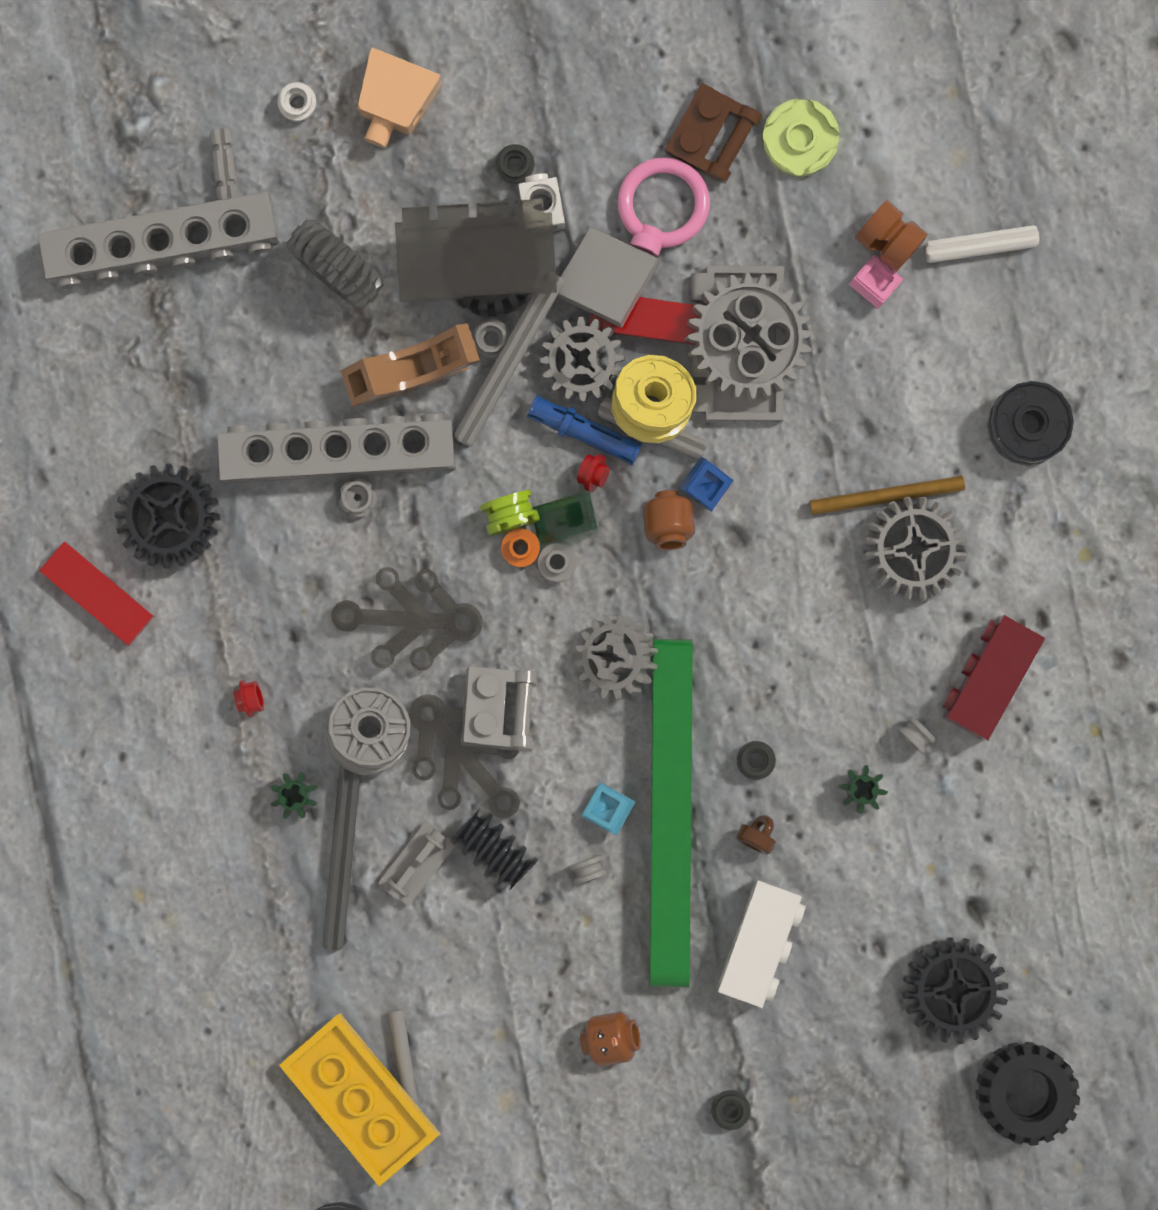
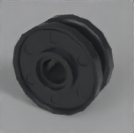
(1050, 410)

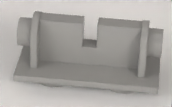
(416, 864)

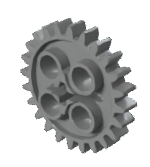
(771, 311)

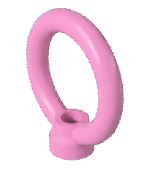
(649, 238)

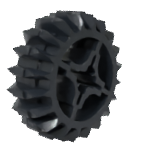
(179, 502)
(953, 971)

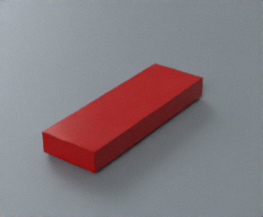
(655, 321)
(97, 593)

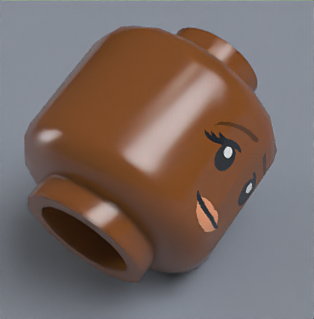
(610, 1039)

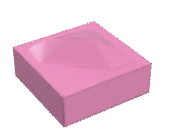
(876, 281)

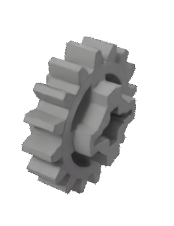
(569, 372)
(627, 642)

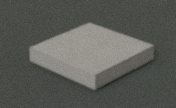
(606, 277)

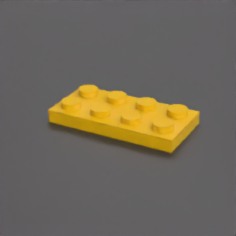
(359, 1099)

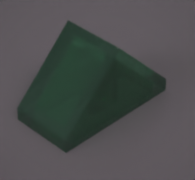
(565, 518)

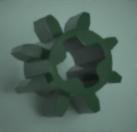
(851, 787)
(284, 800)

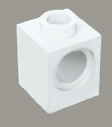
(541, 184)

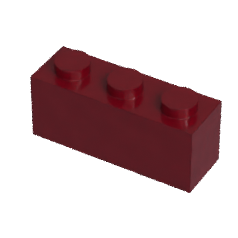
(992, 676)

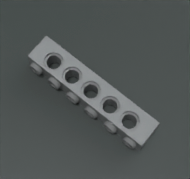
(61, 245)
(237, 466)

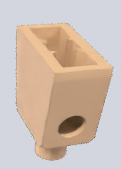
(394, 95)

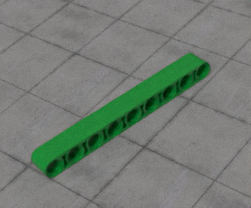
(671, 813)

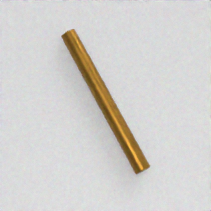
(887, 495)

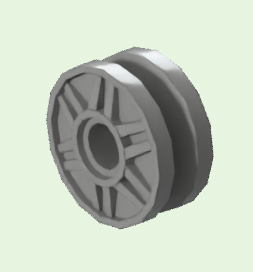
(371, 708)

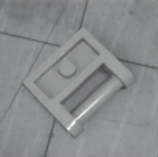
(486, 705)

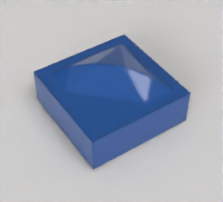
(706, 484)

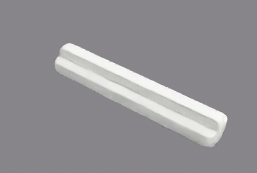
(981, 244)

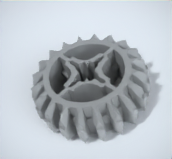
(913, 531)

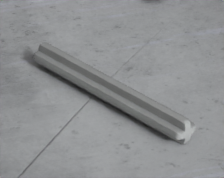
(505, 365)

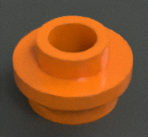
(520, 560)

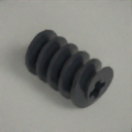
(493, 850)

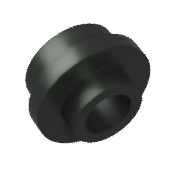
(510, 152)
(768, 760)
(739, 1118)

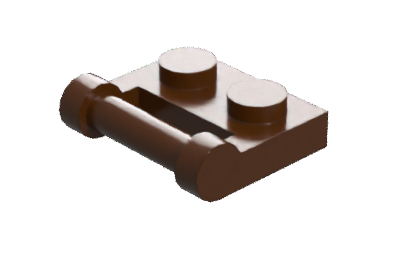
(701, 127)

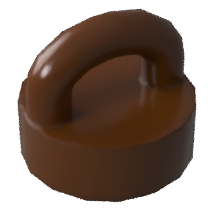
(755, 839)

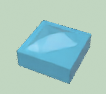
(608, 808)

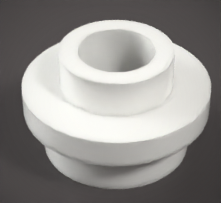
(296, 90)

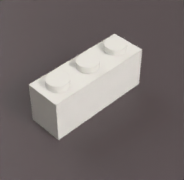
(761, 944)

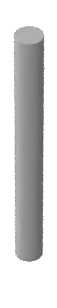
(404, 1067)

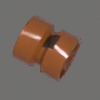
(891, 236)

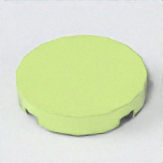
(800, 137)

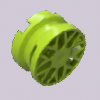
(509, 512)

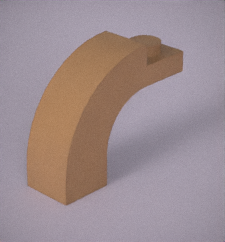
(410, 368)

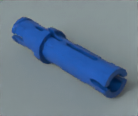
(591, 433)

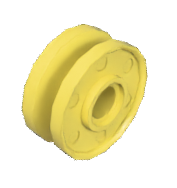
(648, 419)

